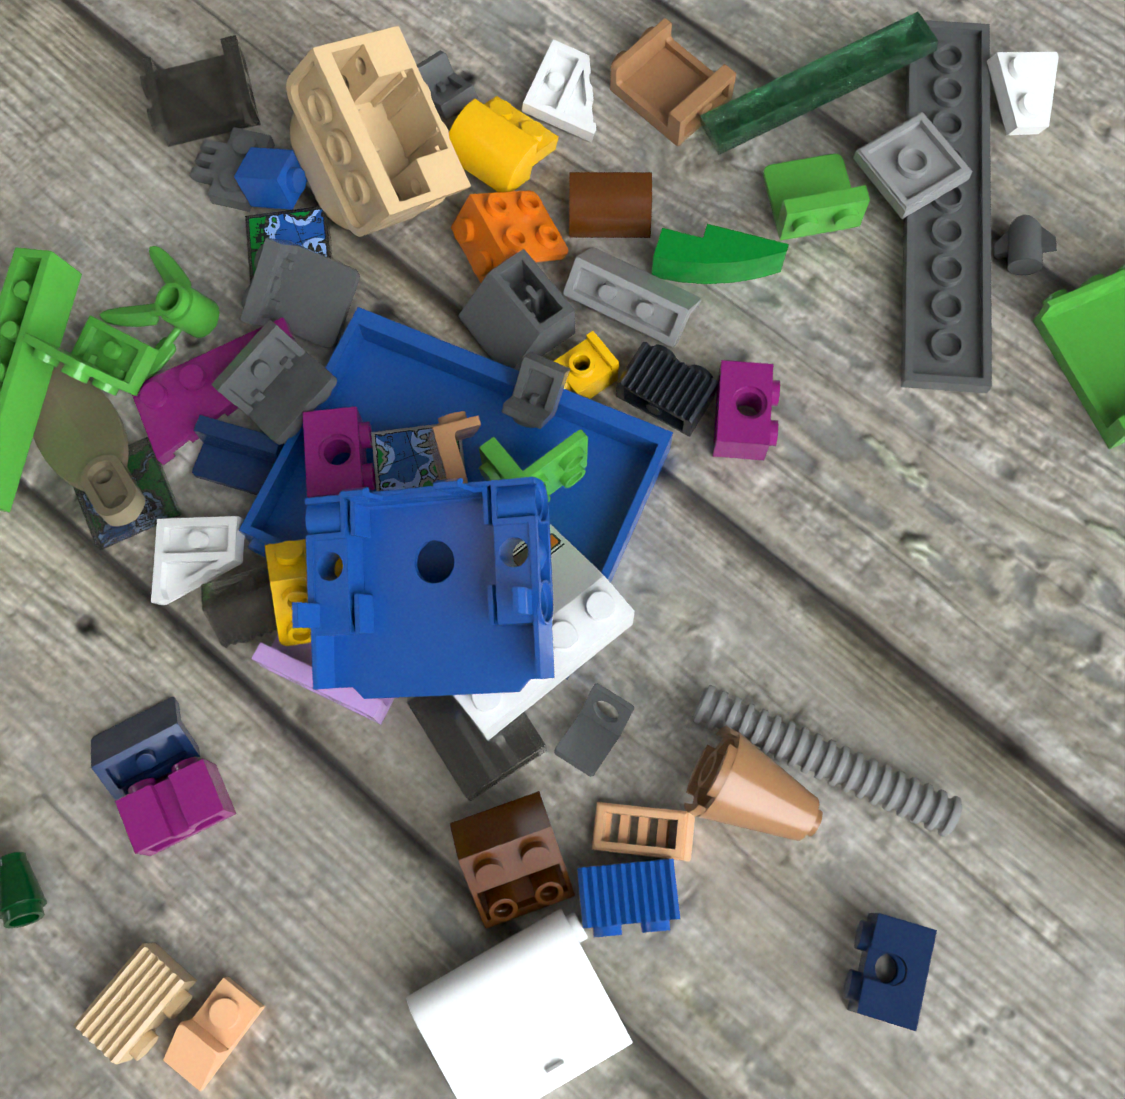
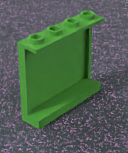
(1089, 345)

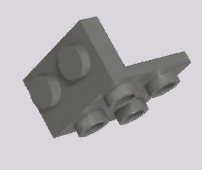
(302, 288)
(275, 382)

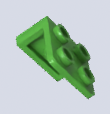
(813, 196)
(101, 353)
(557, 468)

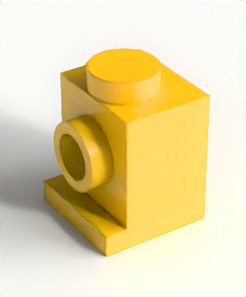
(598, 359)

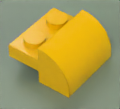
(499, 143)

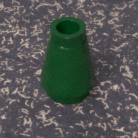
(19, 892)

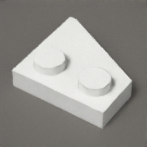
(1024, 89)
(563, 91)
(193, 553)

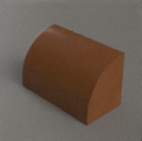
(610, 204)

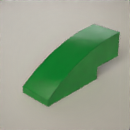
(717, 257)

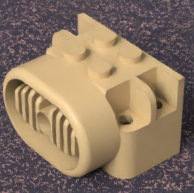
(370, 133)

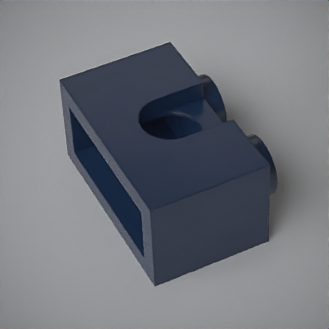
(911, 950)

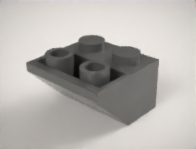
(518, 312)

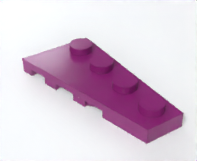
(176, 398)

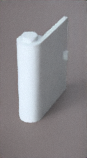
(520, 1015)

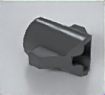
(1025, 245)

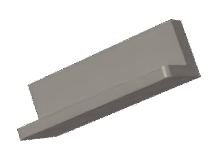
(630, 295)

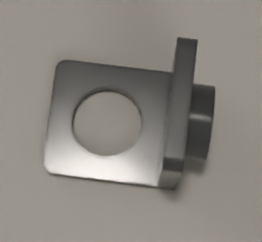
(593, 732)

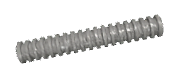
(832, 762)

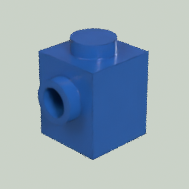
(271, 178)

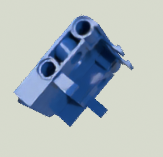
(416, 638)

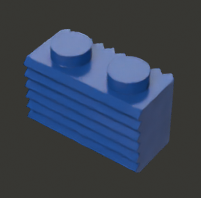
(628, 895)

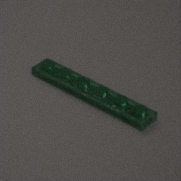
(819, 82)

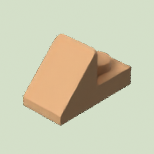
(212, 1034)

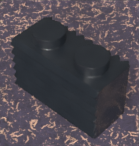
(667, 387)

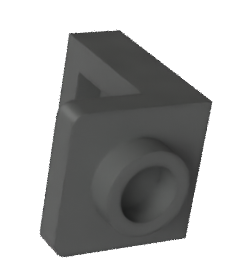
(448, 90)
(536, 391)

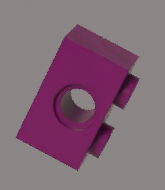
(750, 386)
(328, 435)

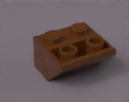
(511, 860)

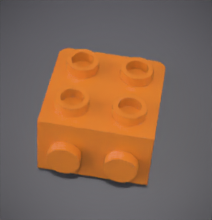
(502, 224)

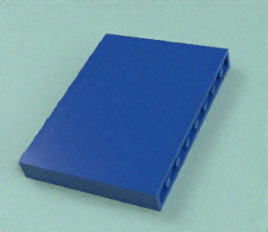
(411, 381)

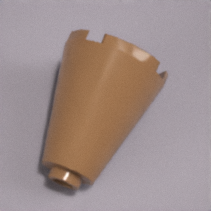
(750, 790)

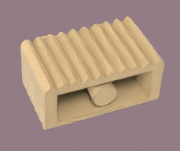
(136, 1003)

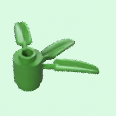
(175, 303)

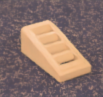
(684, 834)

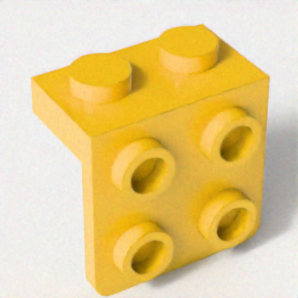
(289, 584)

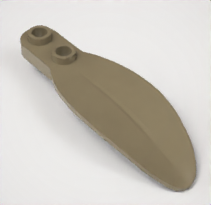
(88, 447)

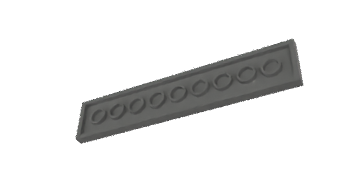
(950, 238)

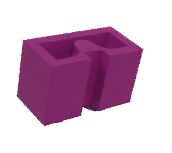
(175, 808)

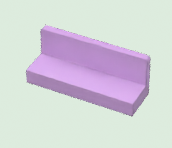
(296, 666)

